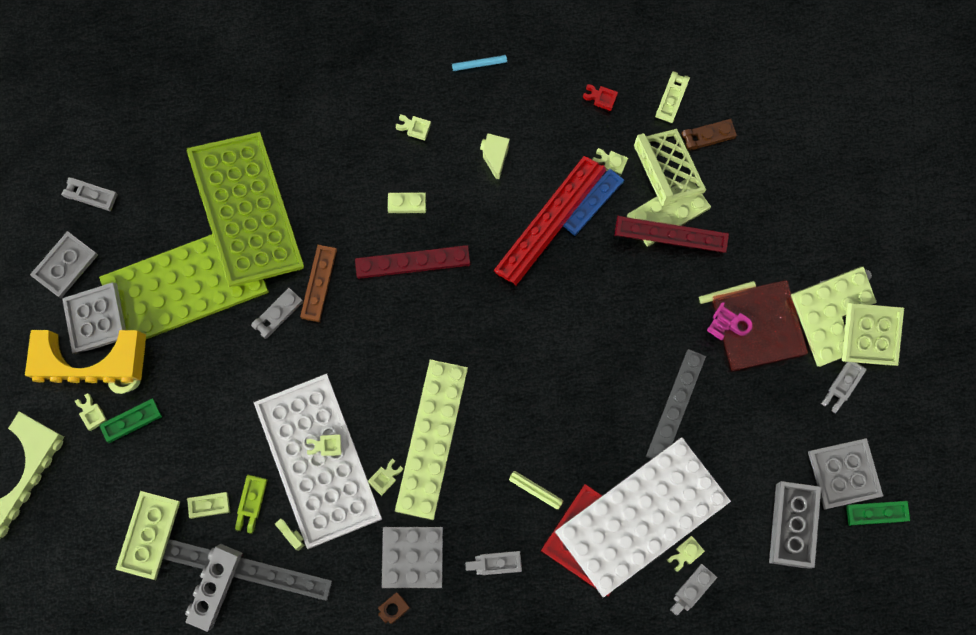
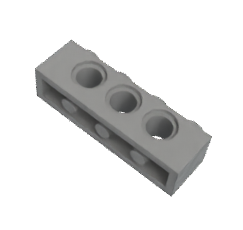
(196, 613)

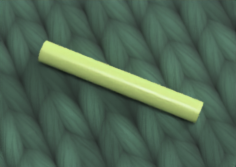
(707, 298)

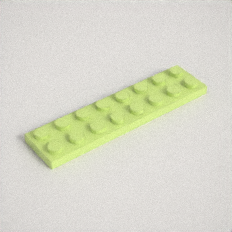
(431, 440)

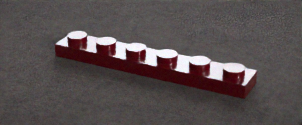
(671, 234)
(412, 262)

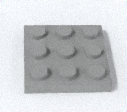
(94, 317)
(845, 473)
(412, 557)

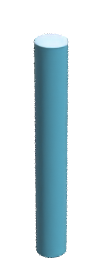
(480, 62)

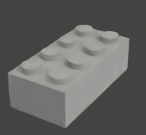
(795, 525)

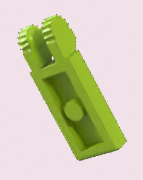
(251, 501)

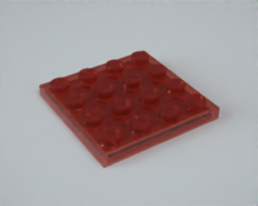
(774, 329)

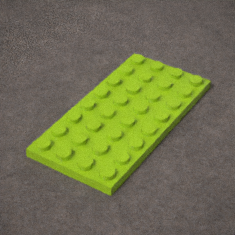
(244, 209)
(177, 288)

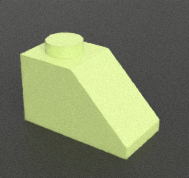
(495, 152)

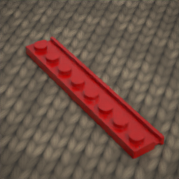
(550, 220)

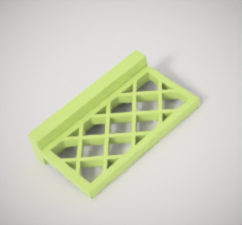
(654, 167)

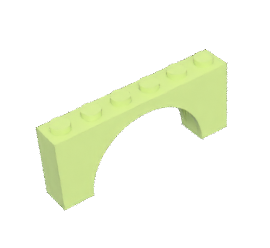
(39, 447)

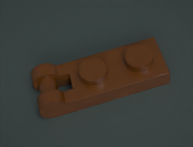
(709, 134)

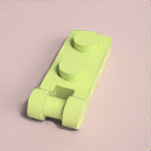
(672, 97)

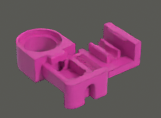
(725, 319)

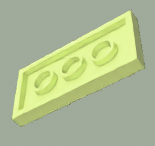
(676, 213)
(148, 535)

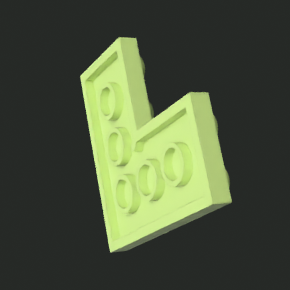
(822, 311)

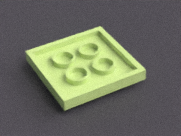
(872, 334)

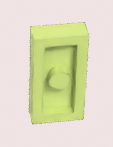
(406, 202)
(208, 505)

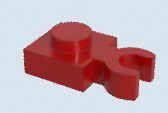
(603, 98)

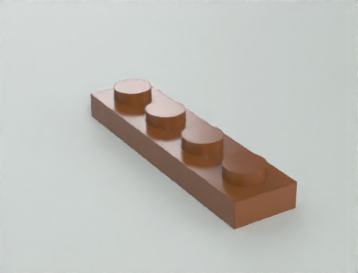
(318, 283)

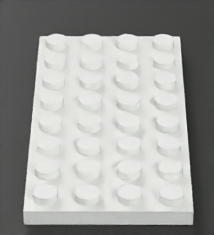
(324, 491)
(642, 517)

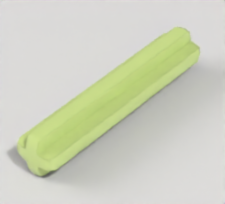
(536, 490)

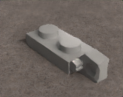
(496, 563)
(693, 589)

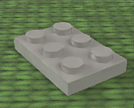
(64, 264)

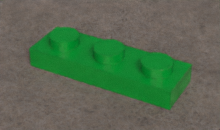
(130, 420)
(878, 513)

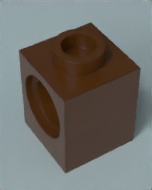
(402, 608)

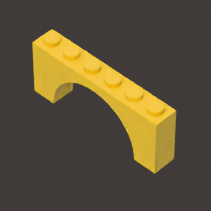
(122, 363)

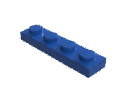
(593, 201)

